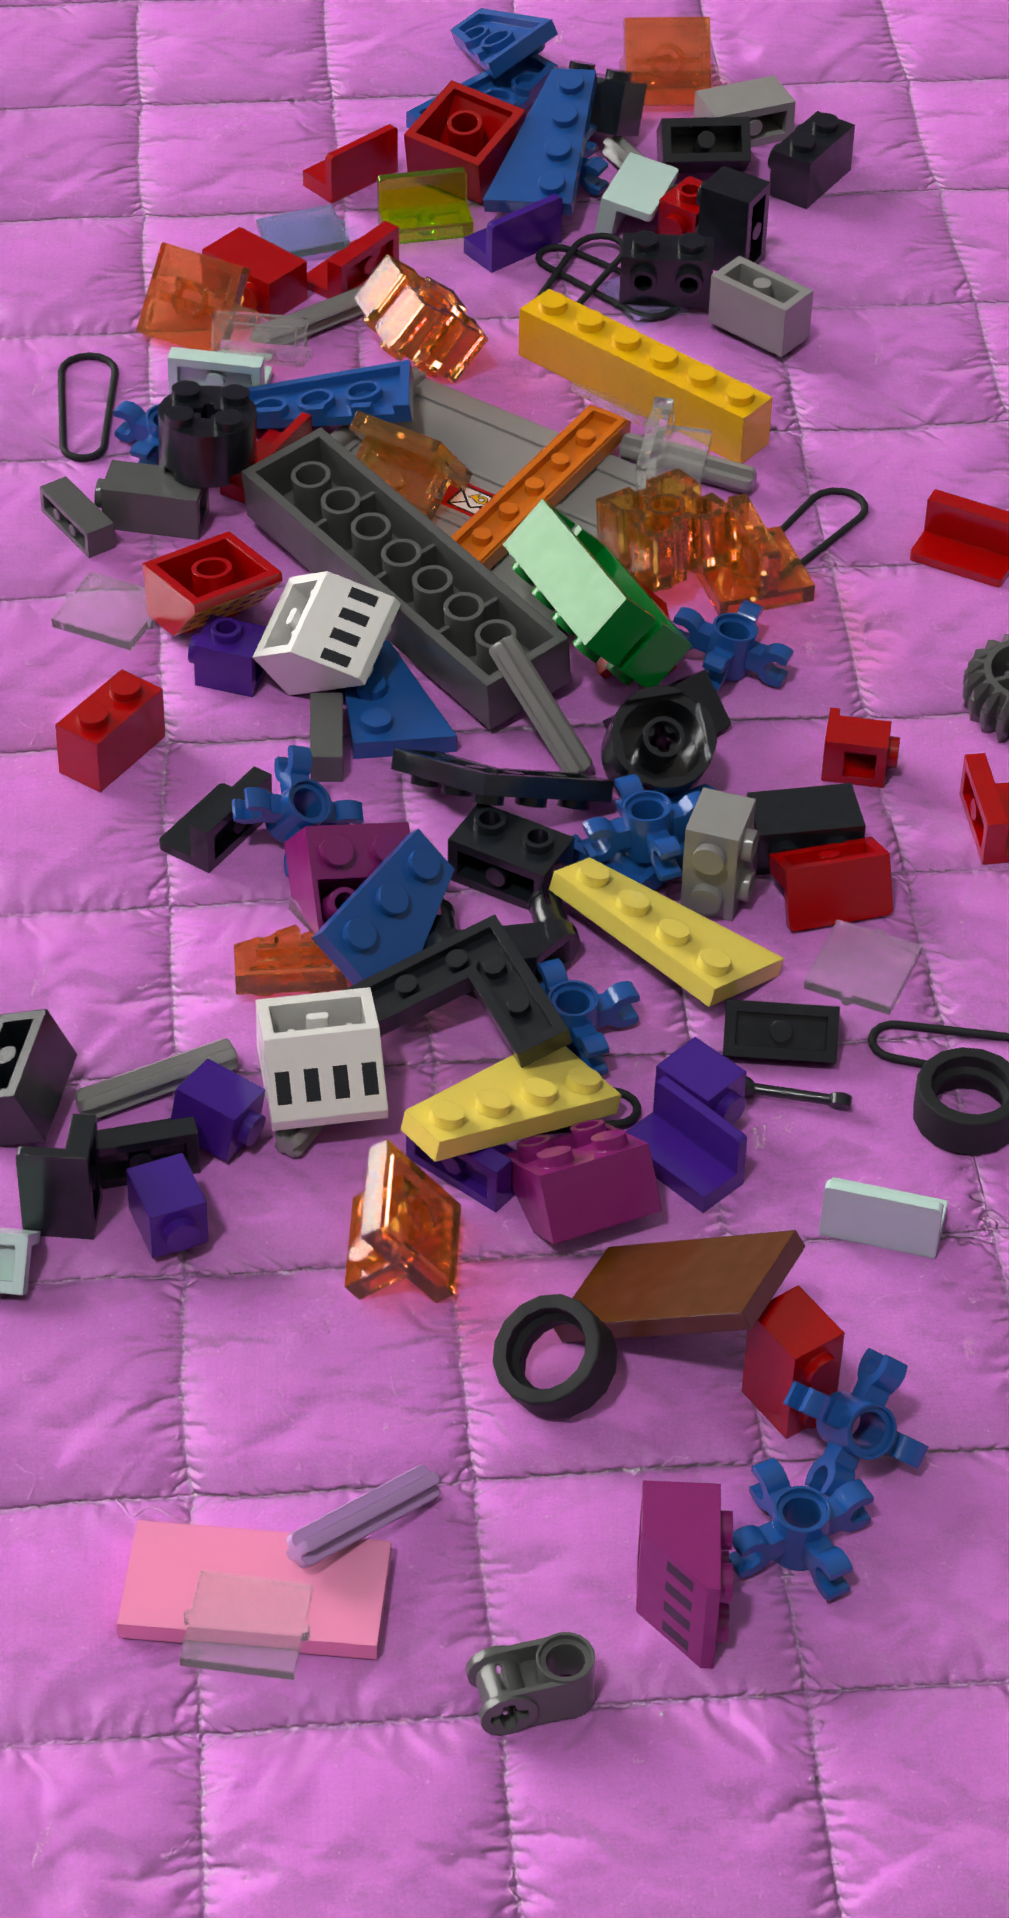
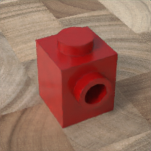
(678, 208)

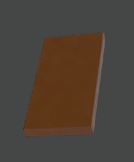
(686, 1284)

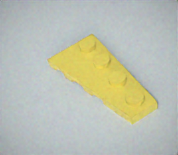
(669, 936)
(509, 1105)

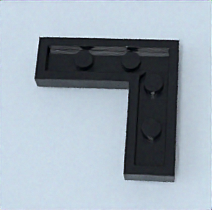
(492, 784)
(480, 962)

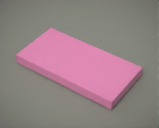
(167, 1563)

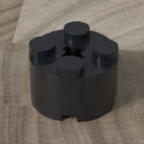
(206, 433)
(674, 724)

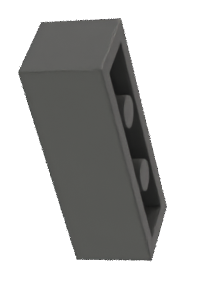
(77, 517)
(326, 737)

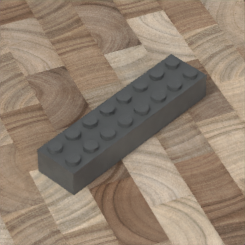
(452, 607)

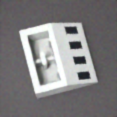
(325, 633)
(321, 1058)

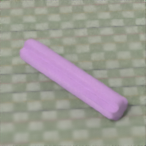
(362, 1516)

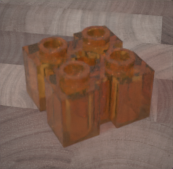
(420, 320)
(667, 529)

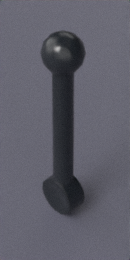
(835, 1100)

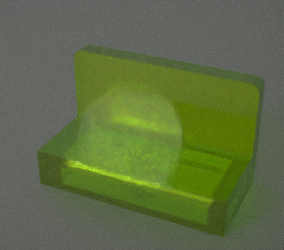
(425, 204)

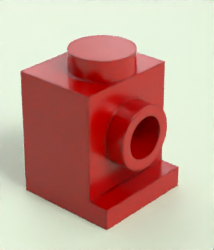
(858, 750)

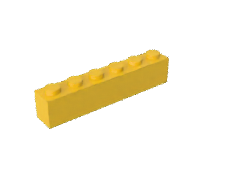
(636, 368)

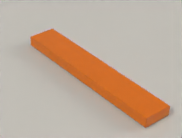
(547, 477)

